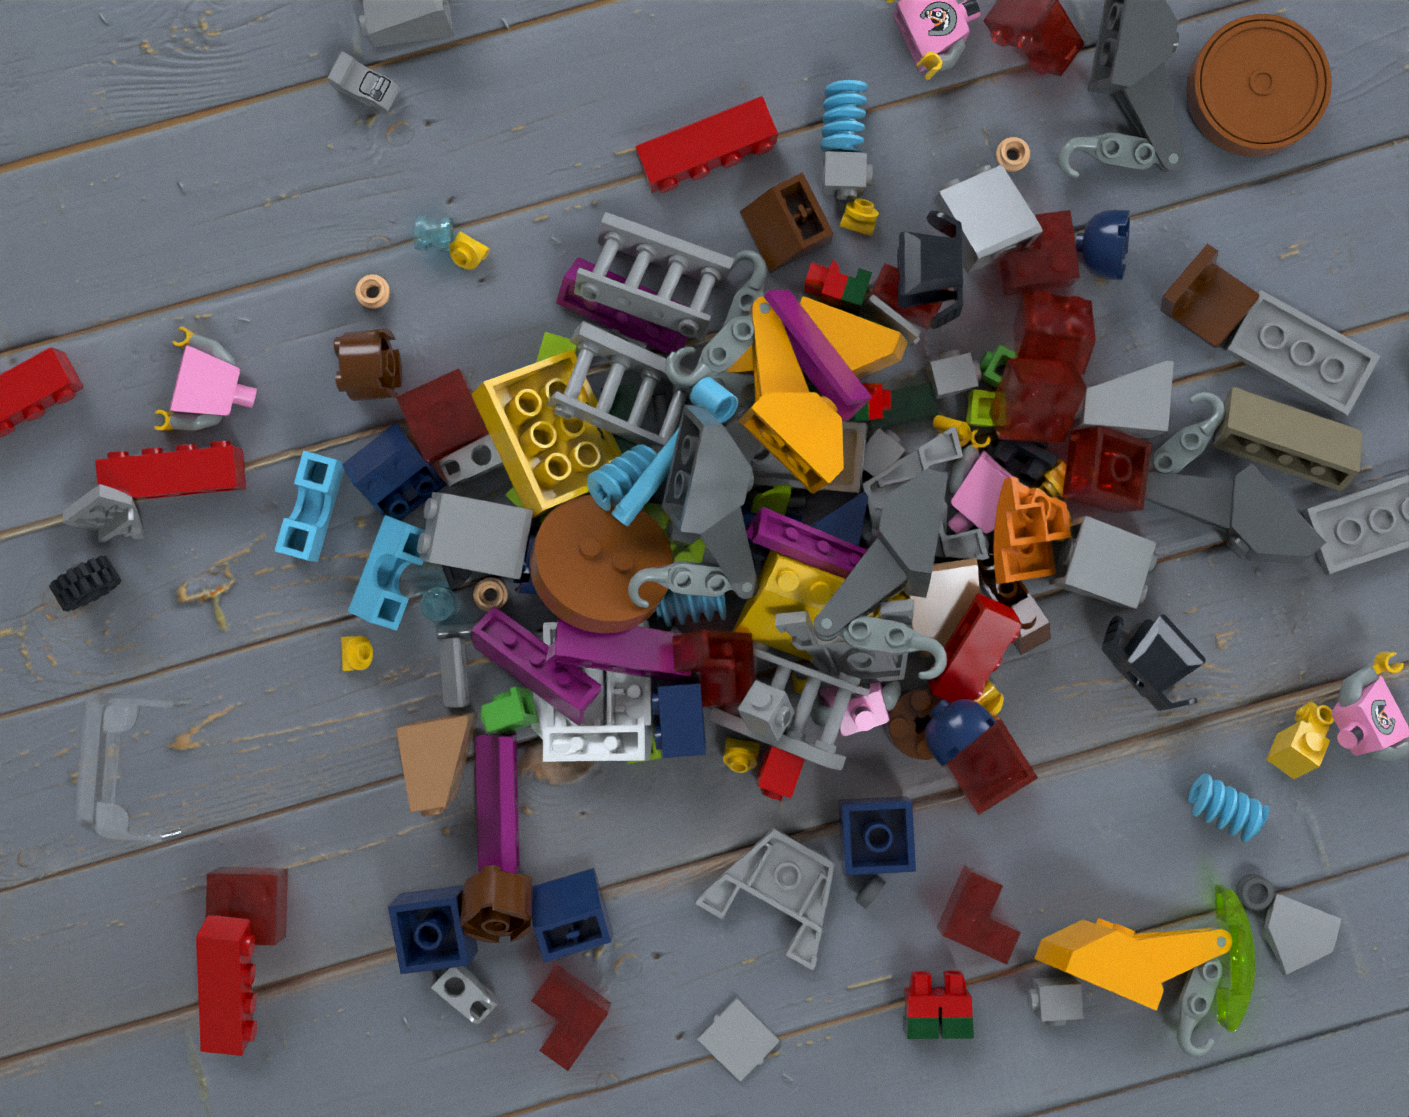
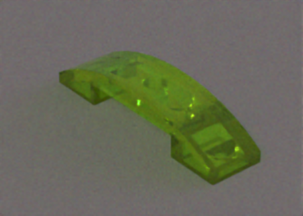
(1234, 1001)

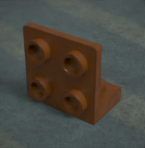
(1208, 299)

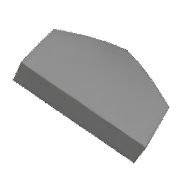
(106, 512)
(1298, 933)

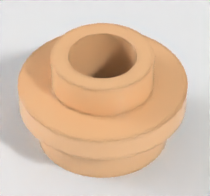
(1020, 147)
(366, 284)
(481, 588)

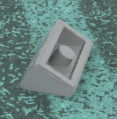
(454, 672)

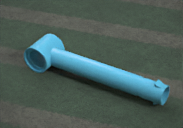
(705, 394)

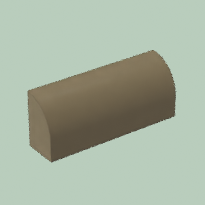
(1289, 439)

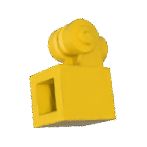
(1304, 743)

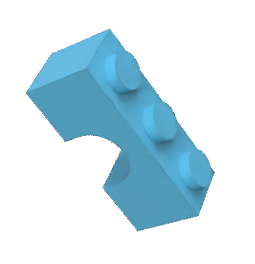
(307, 526)
(378, 590)

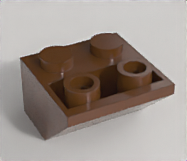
(787, 222)

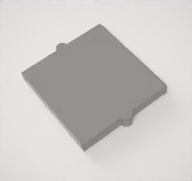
(891, 319)
(738, 1039)

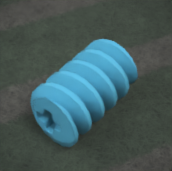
(842, 115)
(615, 479)
(683, 604)
(1228, 806)

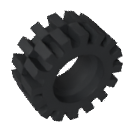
(85, 583)

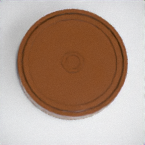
(1258, 85)
(586, 563)

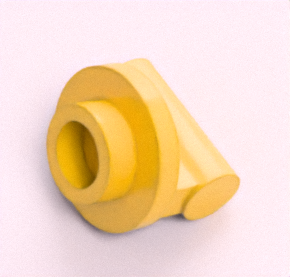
(860, 216)
(467, 251)
(963, 429)
(1054, 479)
(356, 653)
(991, 698)
(740, 754)

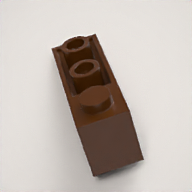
(1035, 625)

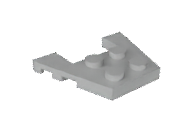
(938, 450)
(837, 656)
(786, 877)

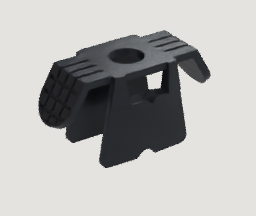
(932, 264)
(1156, 655)

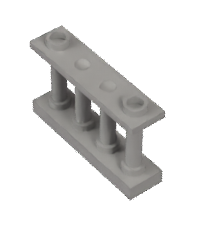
(663, 250)
(622, 357)
(793, 738)

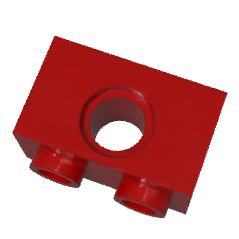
(778, 773)

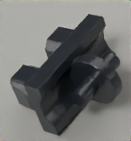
(1031, 453)

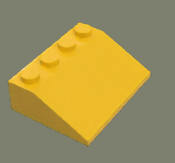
(540, 450)
(784, 588)

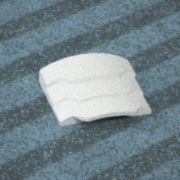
(614, 724)

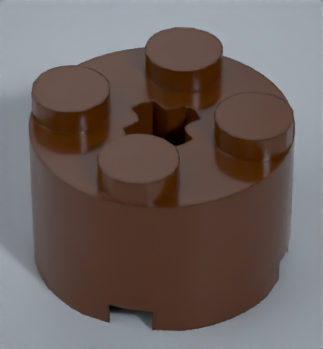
(368, 365)
(901, 727)
(496, 905)

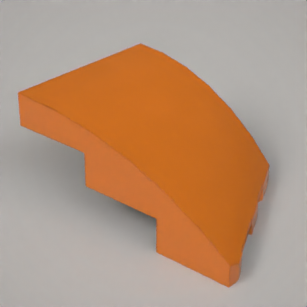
(1024, 532)

